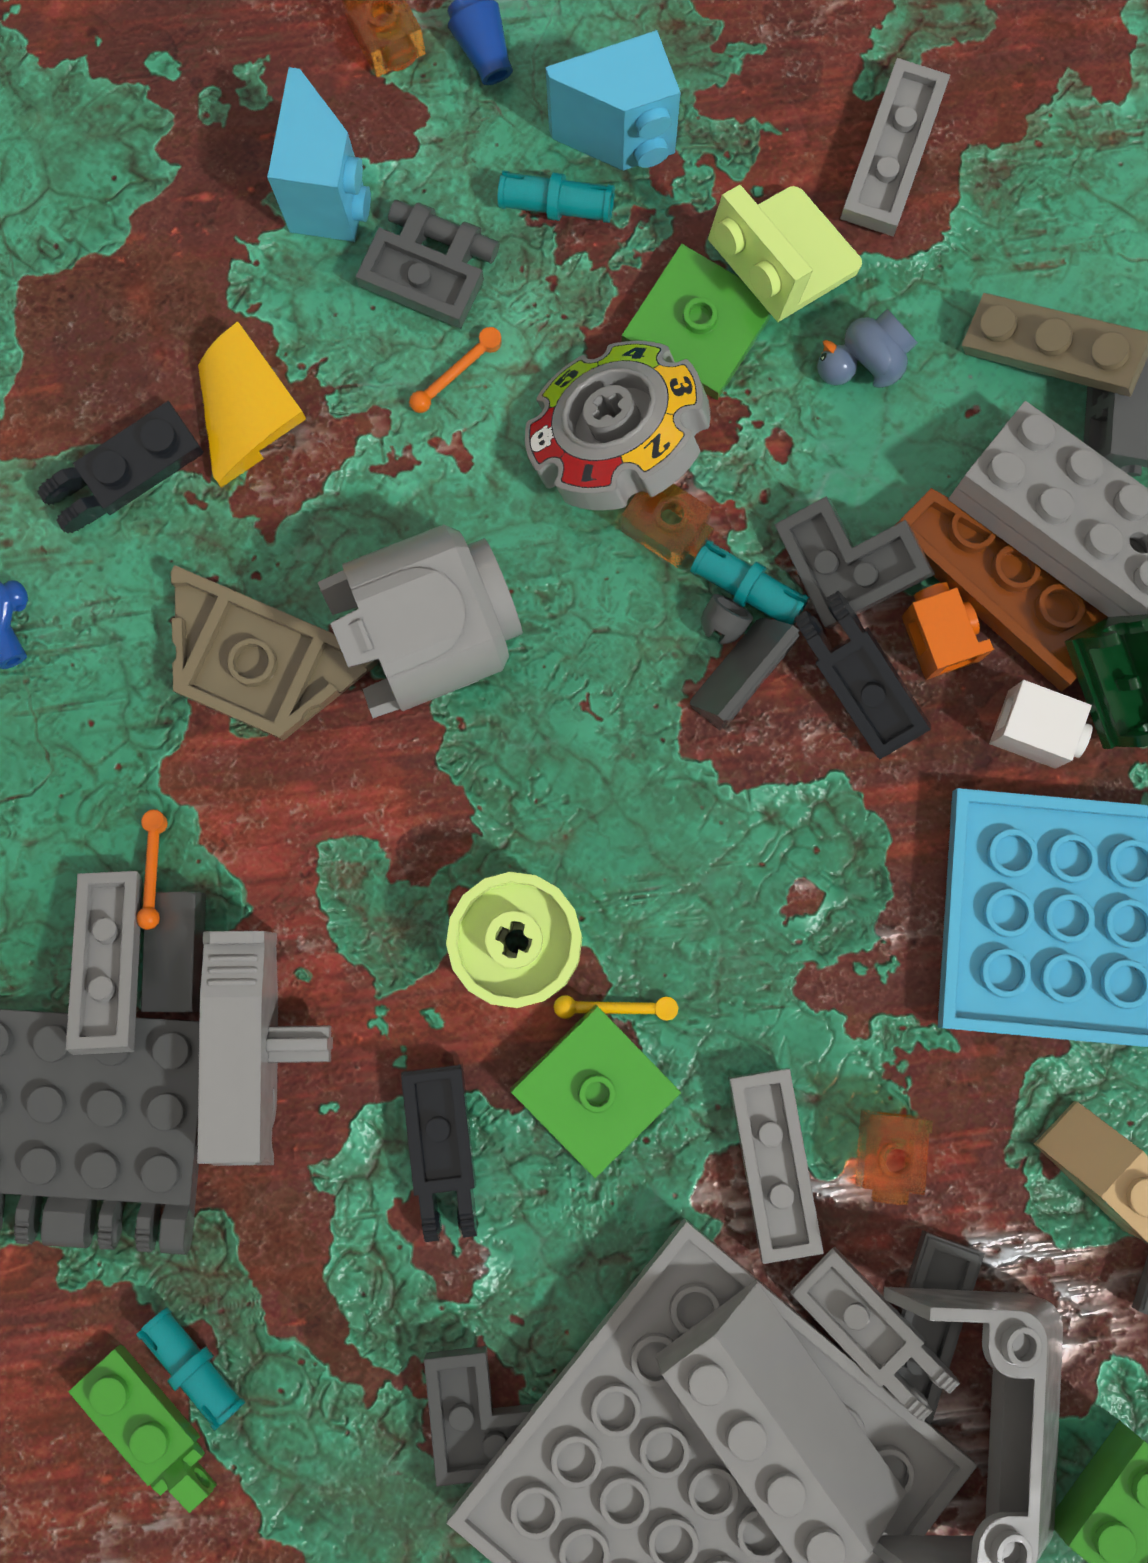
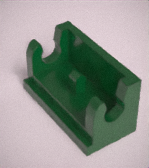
(1114, 678)

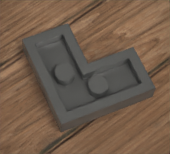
(861, 573)
(462, 1416)

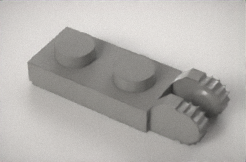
(870, 1330)

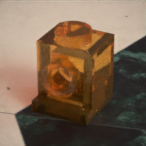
(385, 33)
(671, 542)
(880, 1135)

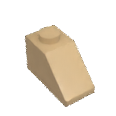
(1101, 1165)

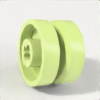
(479, 940)

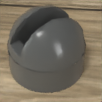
(725, 617)

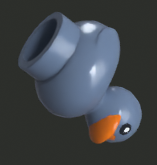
(876, 343)

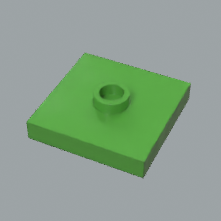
(701, 317)
(595, 1091)

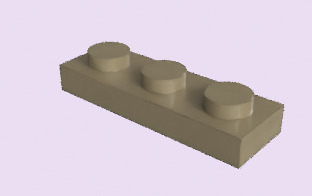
(1057, 344)

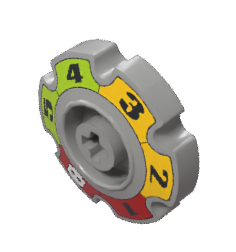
(617, 425)

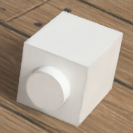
(1042, 725)

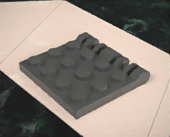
(99, 1132)

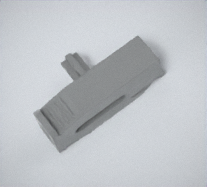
(243, 1048)

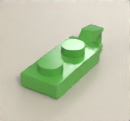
(145, 1427)

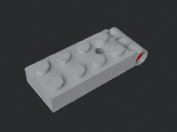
(1063, 510)

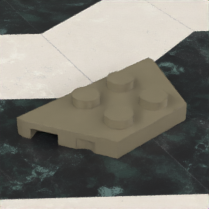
(253, 658)

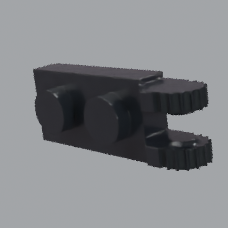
(122, 467)
(865, 680)
(440, 1145)

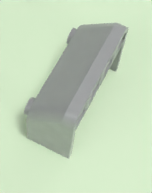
(1025, 1350)

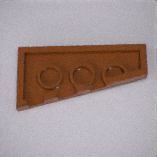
(1003, 586)

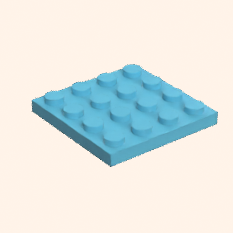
(1046, 918)

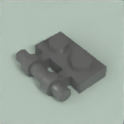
(422, 276)

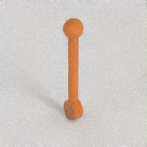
(489, 341)
(154, 823)

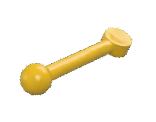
(664, 1008)

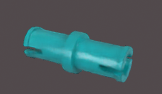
(556, 196)
(748, 583)
(190, 1368)

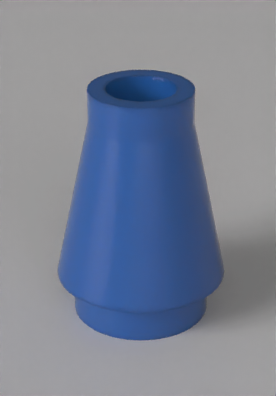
(481, 36)

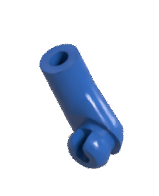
(12, 598)

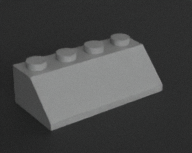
(782, 1431)

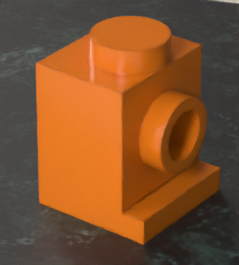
(944, 631)

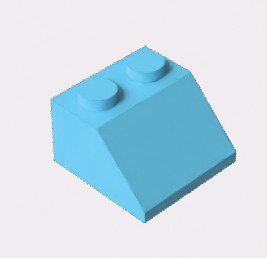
(616, 103)
(315, 166)

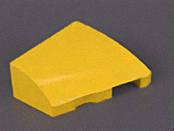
(242, 404)

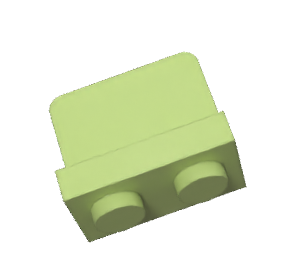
(782, 248)

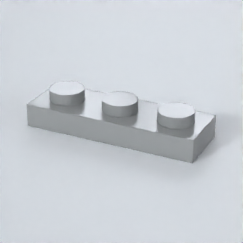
(895, 147)
(104, 963)
(775, 1165)

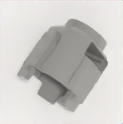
(427, 613)

